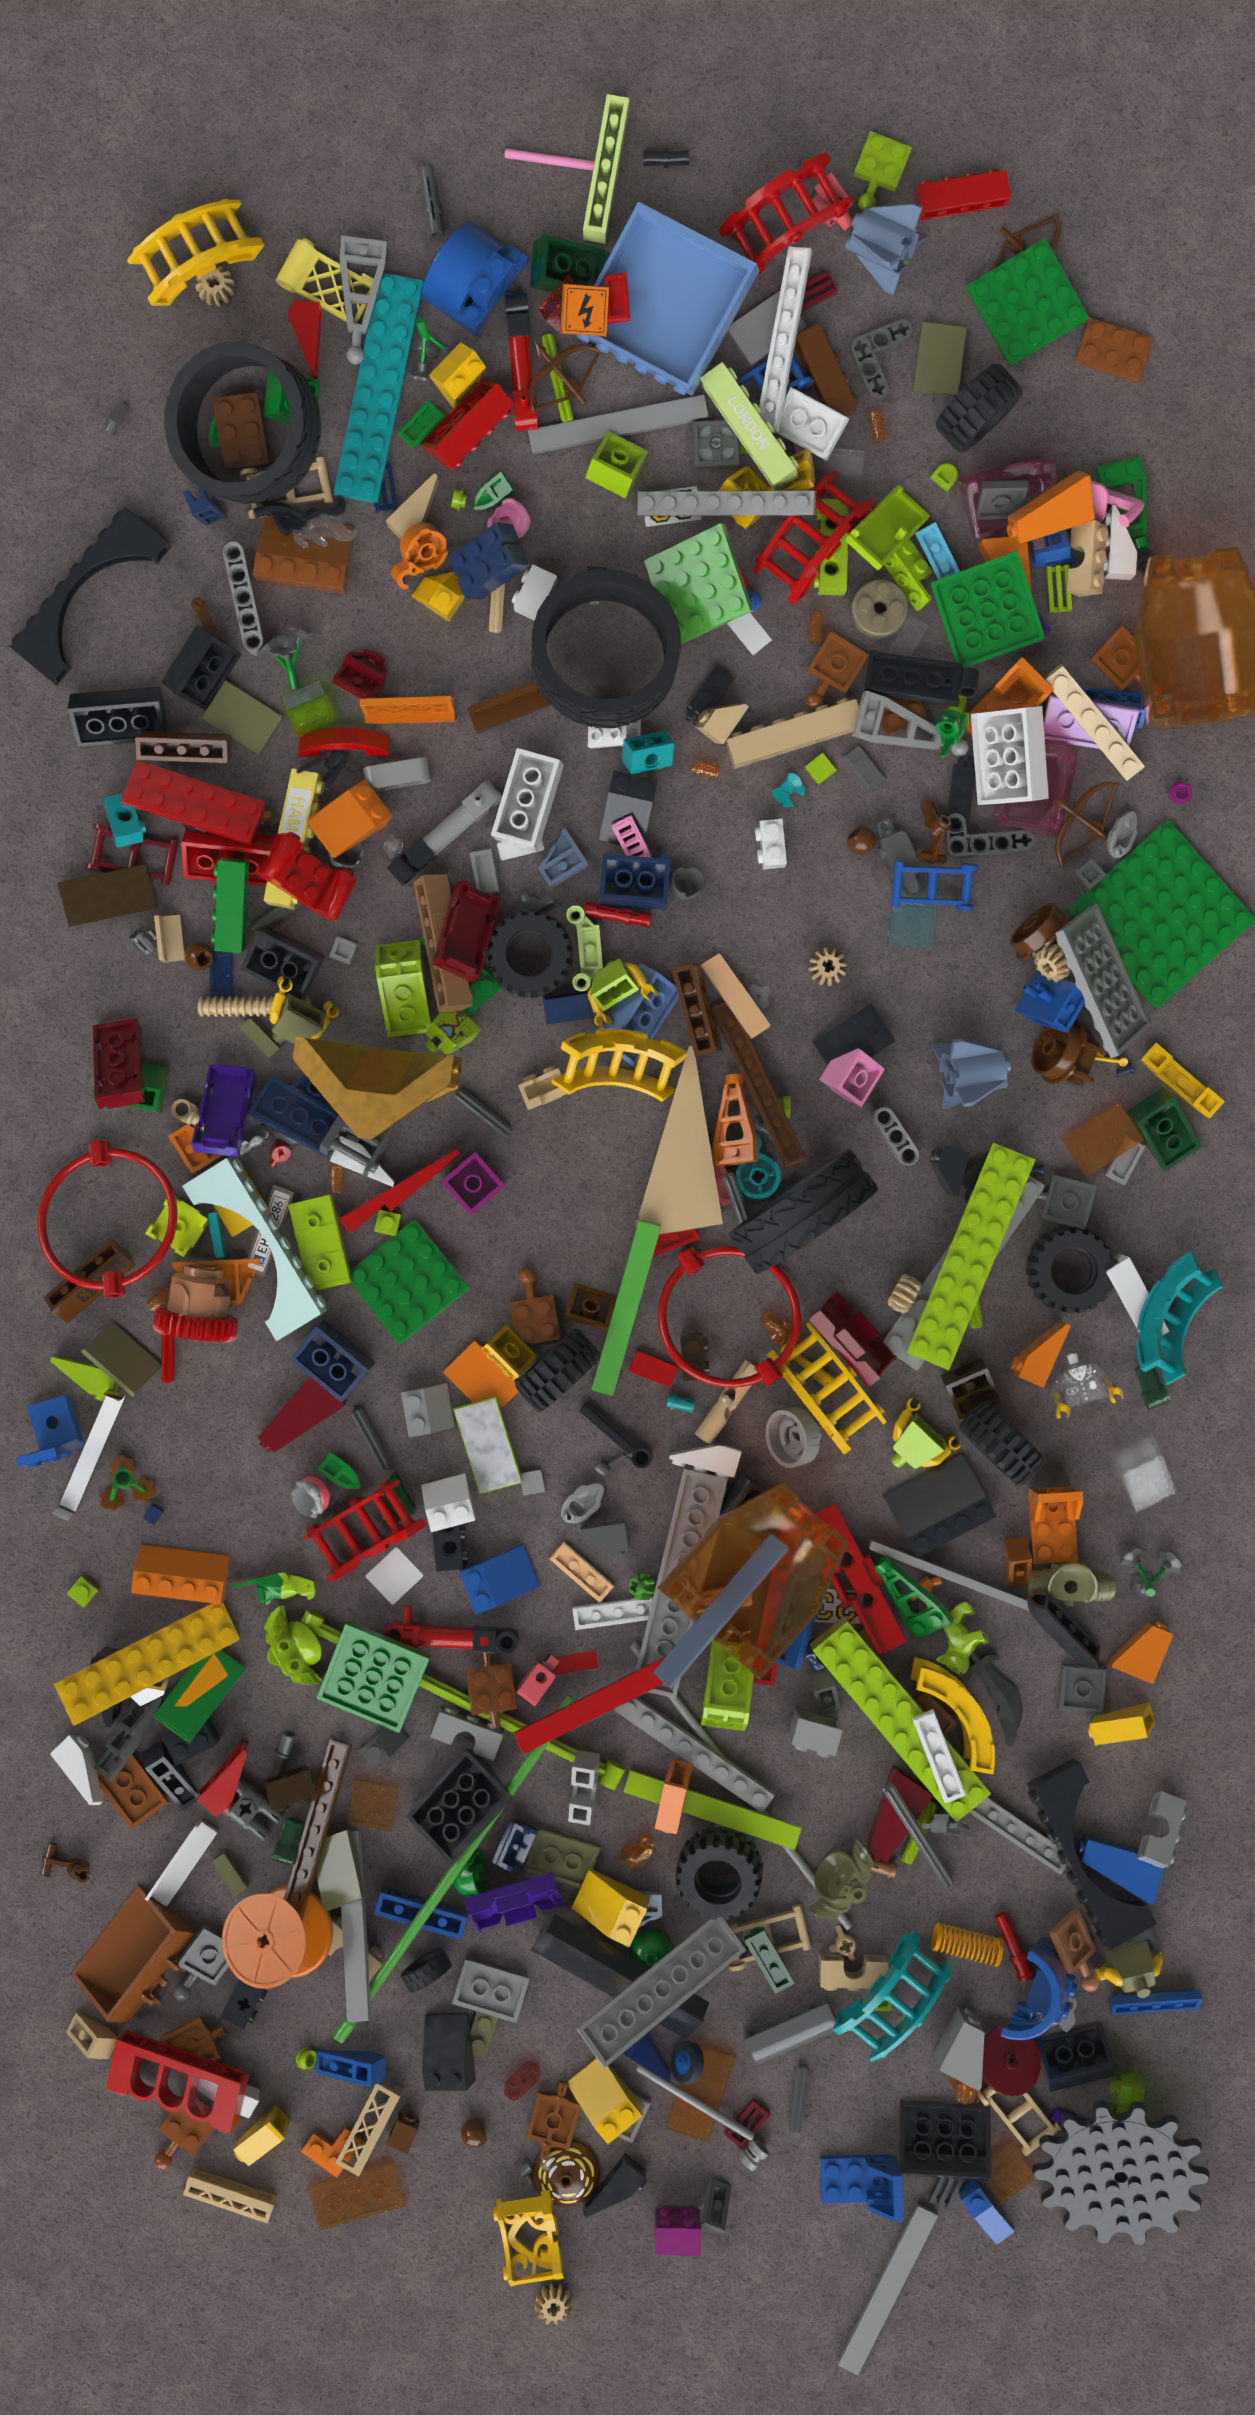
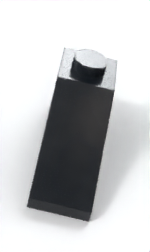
(169, 1776)
(617, 2186)

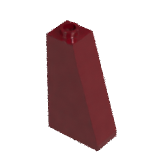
(301, 1413)
(887, 1827)

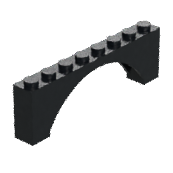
(123, 541)
(1056, 1798)

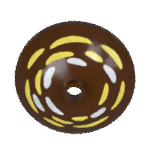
(577, 2164)

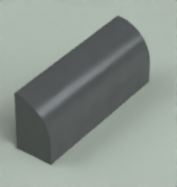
(790, 2030)

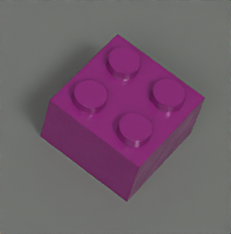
(473, 1183)
(677, 2231)

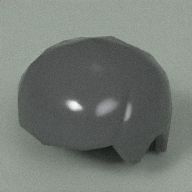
(349, 859)
(686, 882)

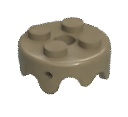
(879, 625)

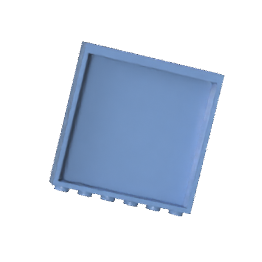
(679, 295)

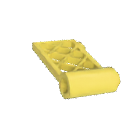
(297, 273)

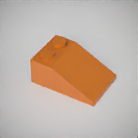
(350, 819)
(1039, 1357)

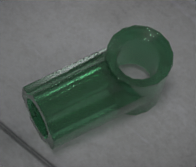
(1153, 1392)
(287, 1845)

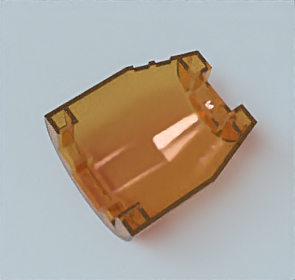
(1196, 640)
(786, 1596)

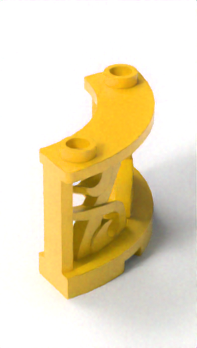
(523, 2211)

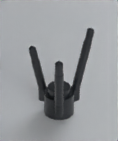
(334, 763)

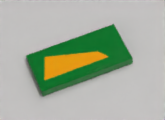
(198, 1694)

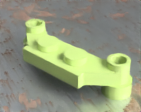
(589, 948)

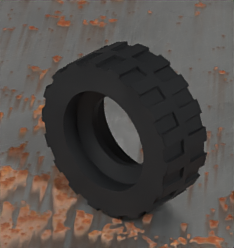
(426, 1970)

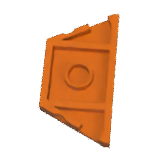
(234, 1270)

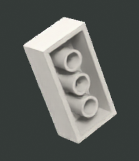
(527, 799)

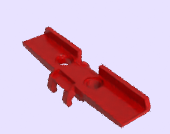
(877, 1617)

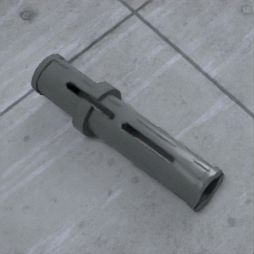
(435, 226)

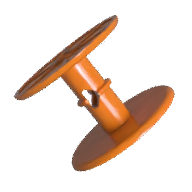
(271, 1943)

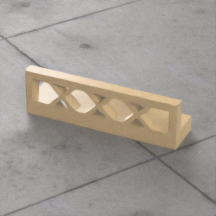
(378, 2128)
(231, 2192)

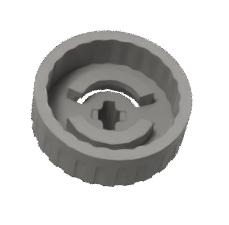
(793, 1445)

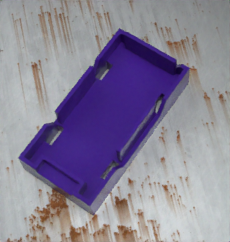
(224, 1110)
(514, 1901)

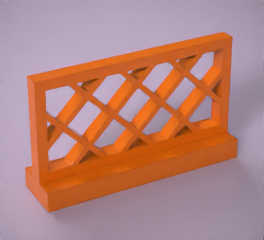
(408, 710)

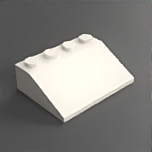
(1009, 756)

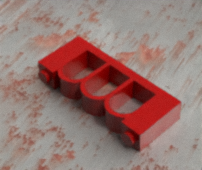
(126, 2079)

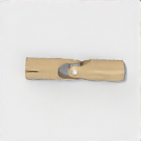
(723, 1408)

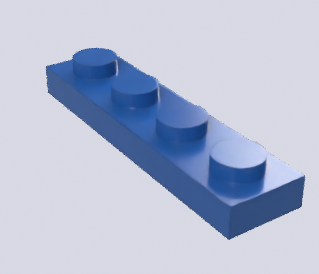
(1156, 2002)

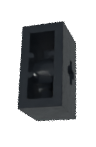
(239, 2012)

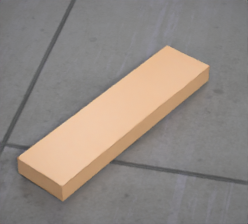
(735, 996)

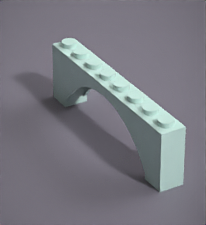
(295, 1297)

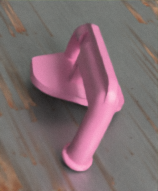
(1104, 496)

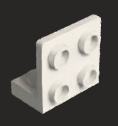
(612, 736)

